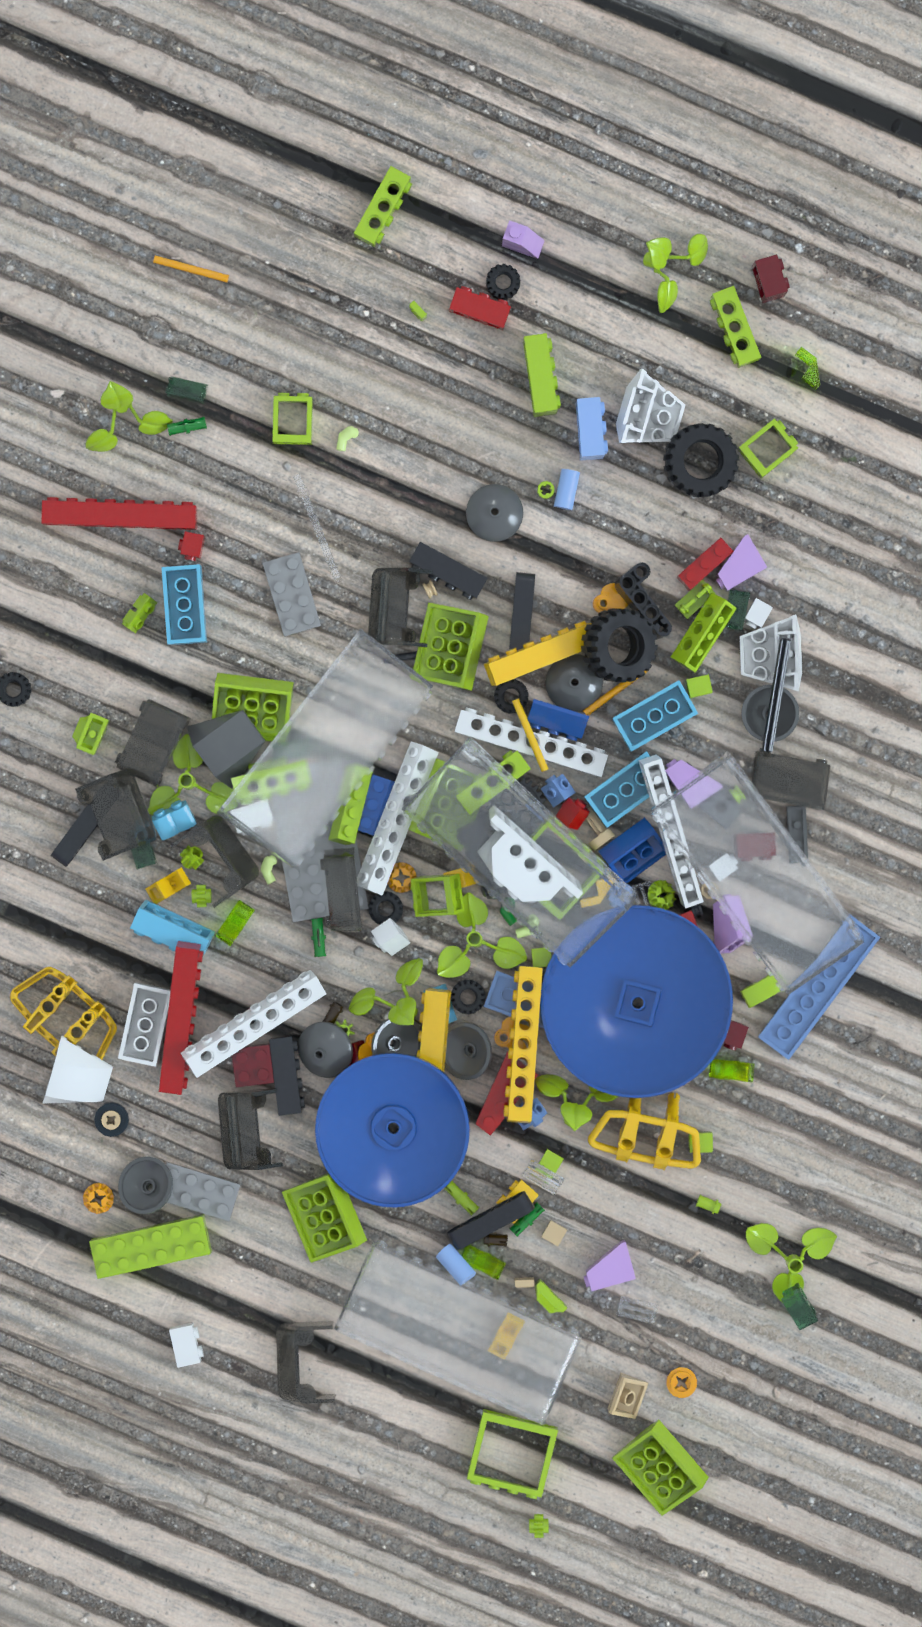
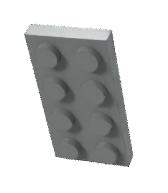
(291, 594)
(202, 1192)

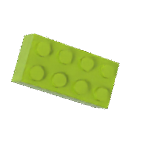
(540, 375)

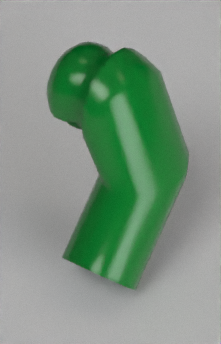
(509, 917)

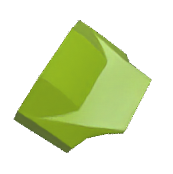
(90, 732)
(548, 1298)

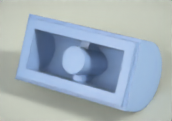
(566, 489)
(455, 1264)

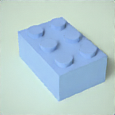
(591, 428)

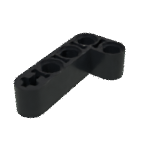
(646, 602)

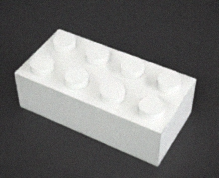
(145, 1024)

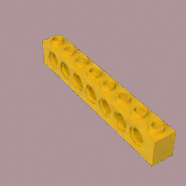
(533, 976)

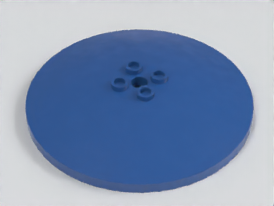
(385, 1165)

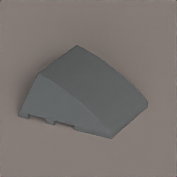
(226, 744)

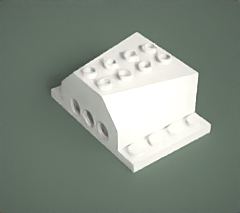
(522, 864)

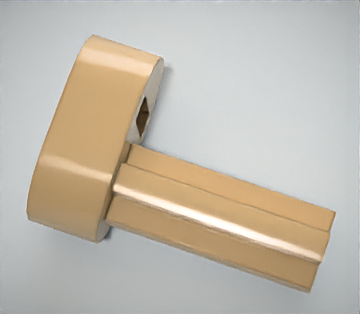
(603, 834)

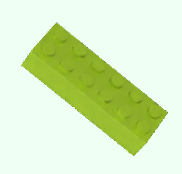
(150, 1246)

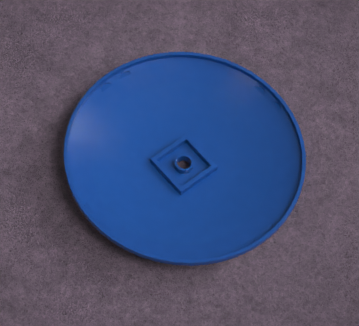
(649, 1048)

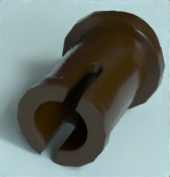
(333, 1013)
(496, 1240)

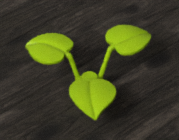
(659, 254)
(119, 400)
(186, 757)
(454, 963)
(405, 1007)
(573, 1114)
(817, 1243)

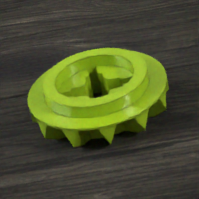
(660, 887)

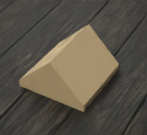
(627, 1396)

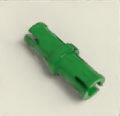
(186, 426)
(319, 951)
(518, 1227)

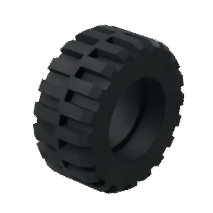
(726, 460)
(641, 648)

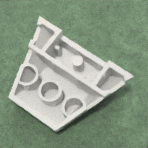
(648, 412)
(760, 652)
(77, 1076)

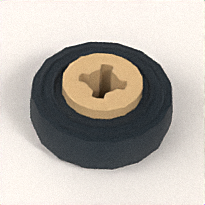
(117, 1119)

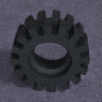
(503, 270)
(511, 684)
(25, 689)
(390, 897)
(467, 1008)

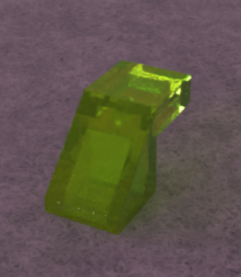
(811, 376)
(234, 923)
(732, 1070)
(483, 1261)

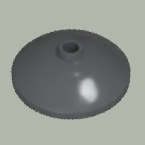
(490, 526)
(564, 693)
(755, 709)
(403, 1036)
(333, 1045)
(460, 1059)
(135, 1184)

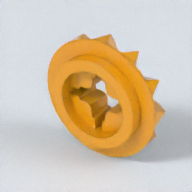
(395, 884)
(106, 1202)
(691, 1382)

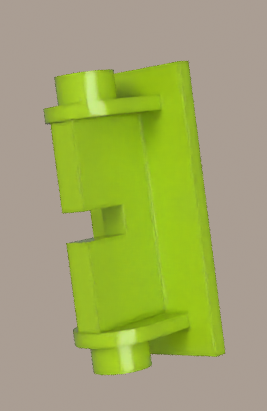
(694, 599)
(135, 620)

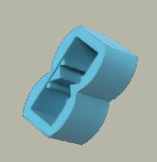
(173, 820)

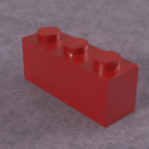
(480, 308)
(704, 564)

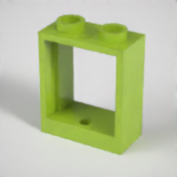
(292, 439)
(753, 460)
(453, 895)

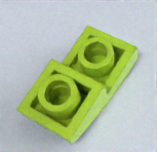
(760, 991)

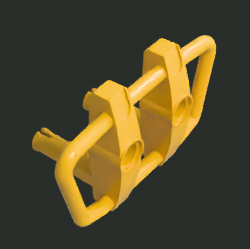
(57, 996)
(665, 1140)

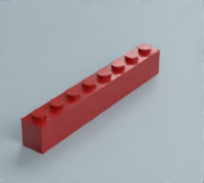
(119, 514)
(180, 1015)

